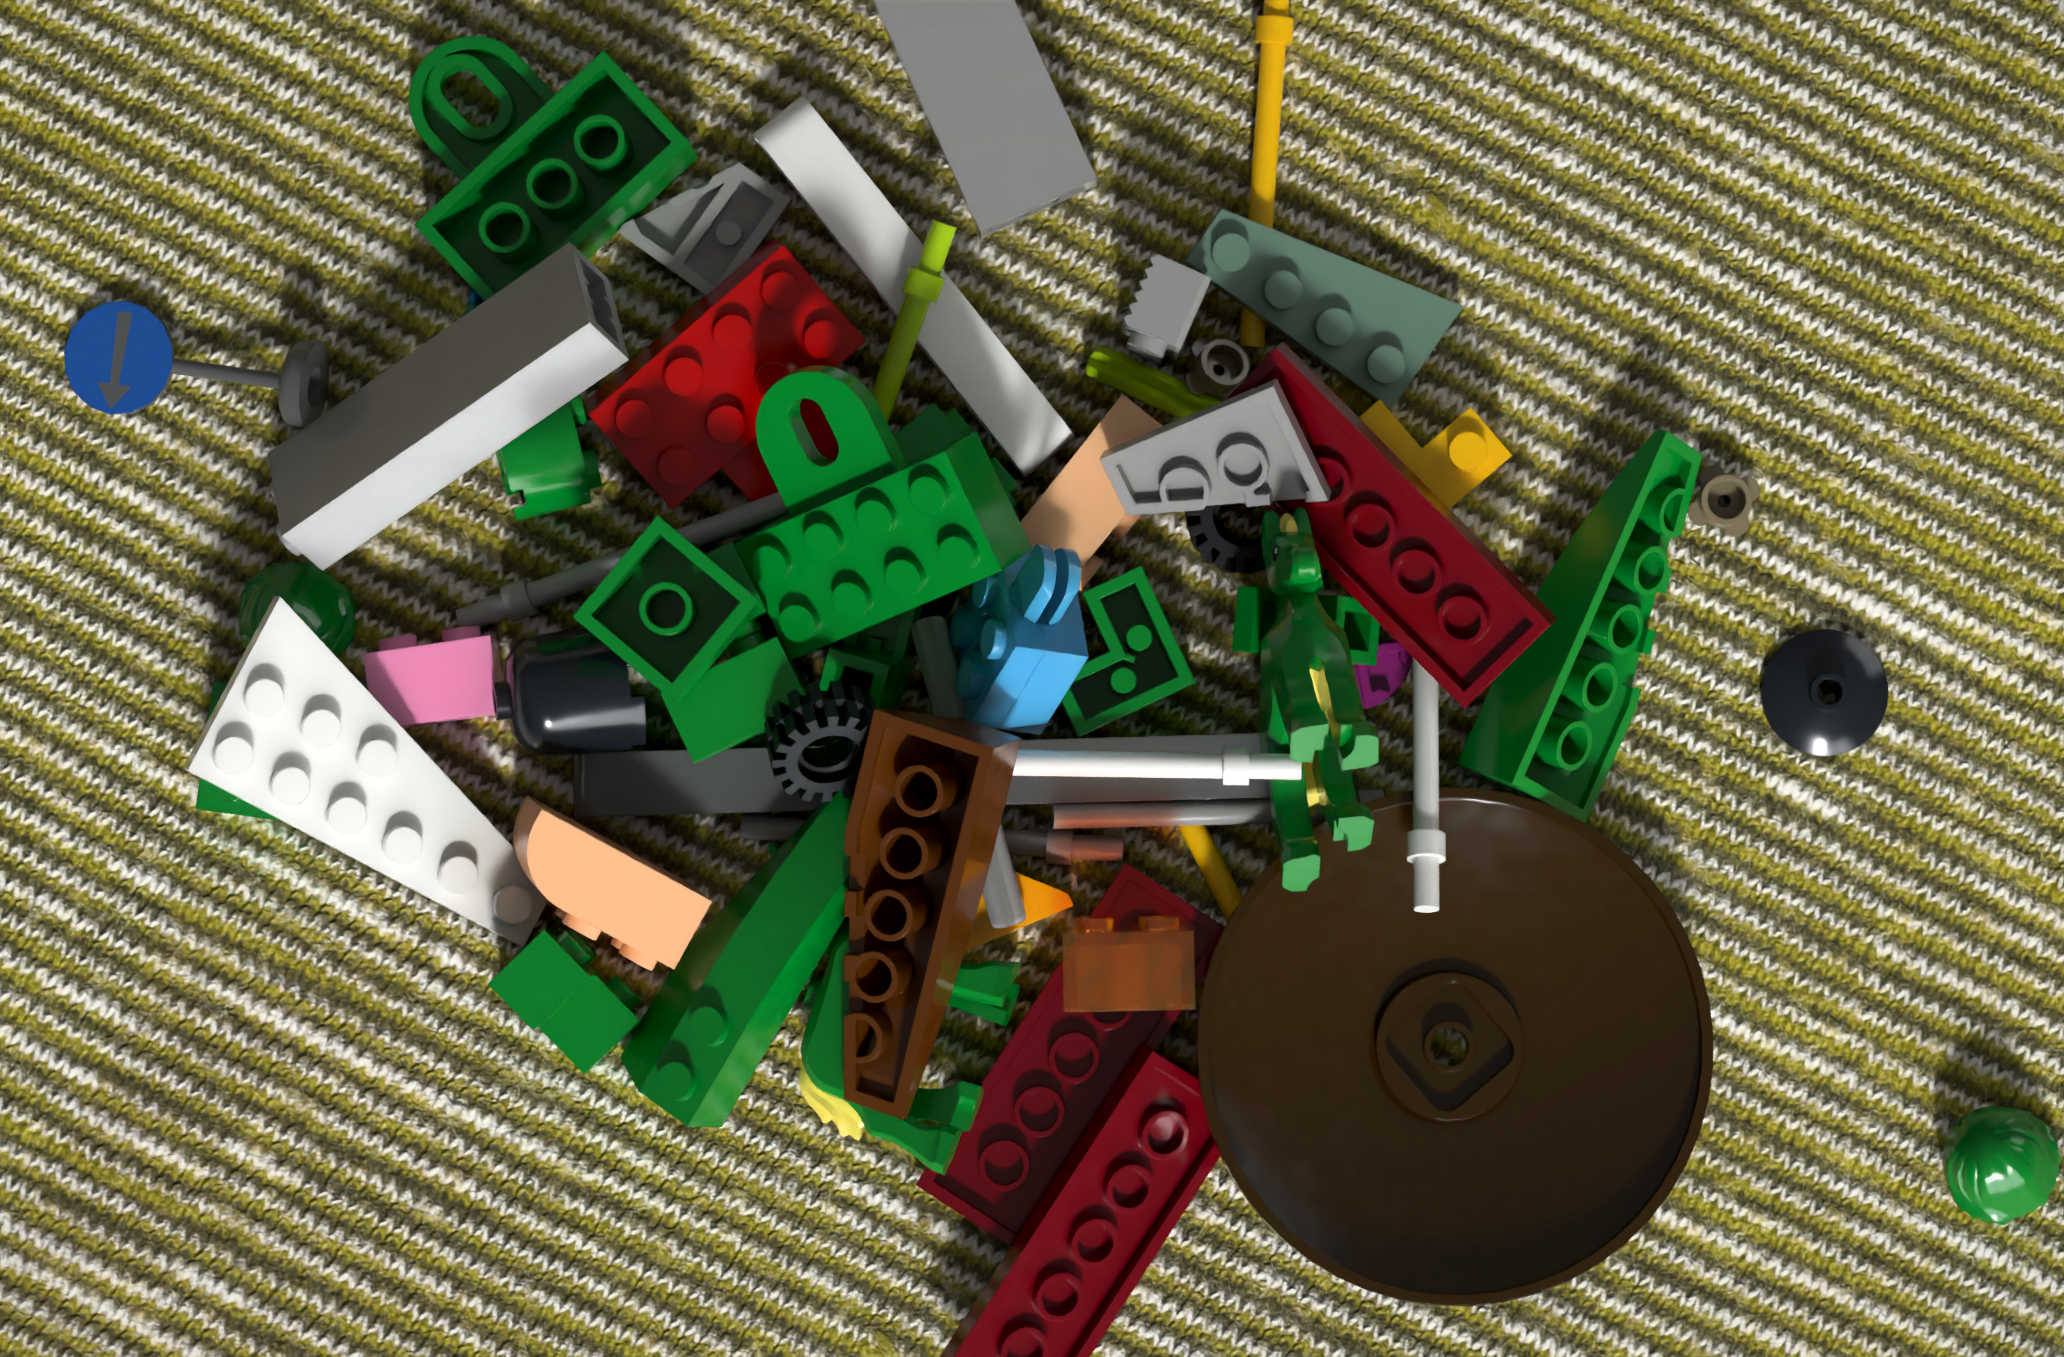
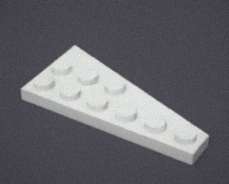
(332, 762)

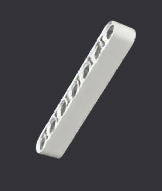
(882, 251)

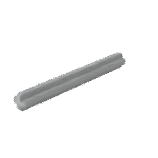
(940, 677)

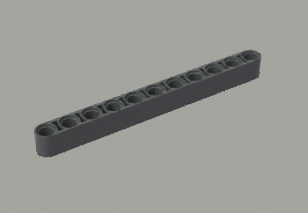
(744, 780)

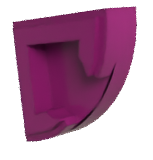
(1385, 678)

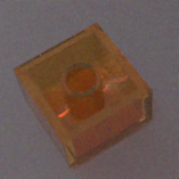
(1127, 966)

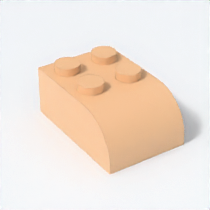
(607, 887)

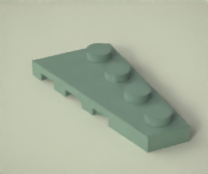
(1336, 310)

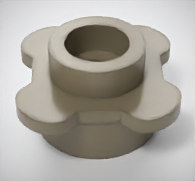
(1217, 353)
(1738, 490)

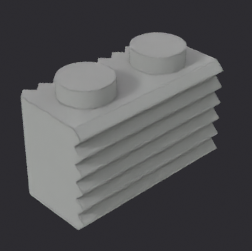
(1163, 309)

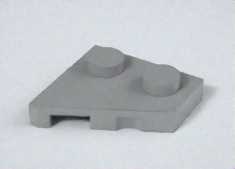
(710, 227)

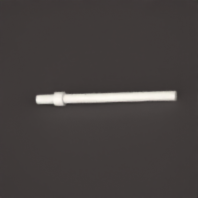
(1234, 765)
(1425, 842)

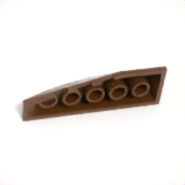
(916, 876)

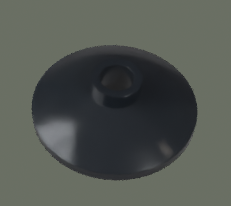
(1792, 701)

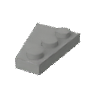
(1221, 455)

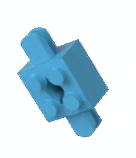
(1021, 641)

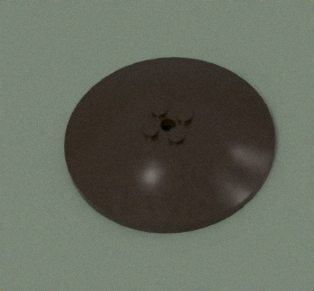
(1573, 1076)

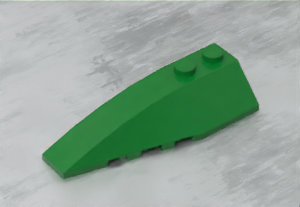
(1570, 695)
(743, 976)

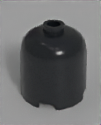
(569, 696)

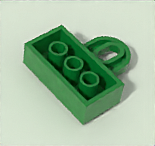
(546, 165)
(868, 527)

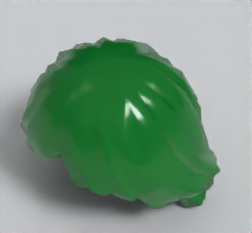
(311, 593)
(2000, 1163)

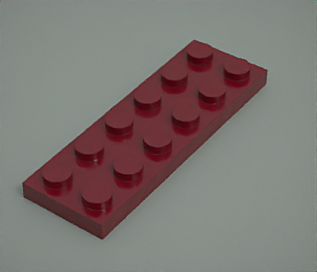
(1402, 545)
(1057, 1077)
(1097, 1221)

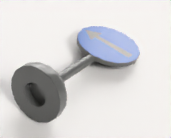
(125, 358)

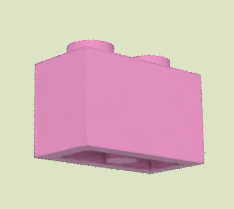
(436, 679)

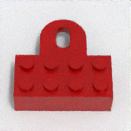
(698, 386)

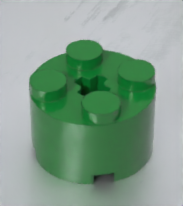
(549, 464)

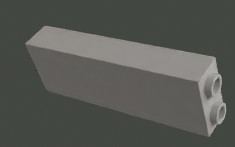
(989, 106)
(446, 407)

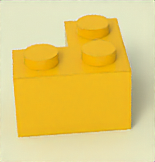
(1451, 461)

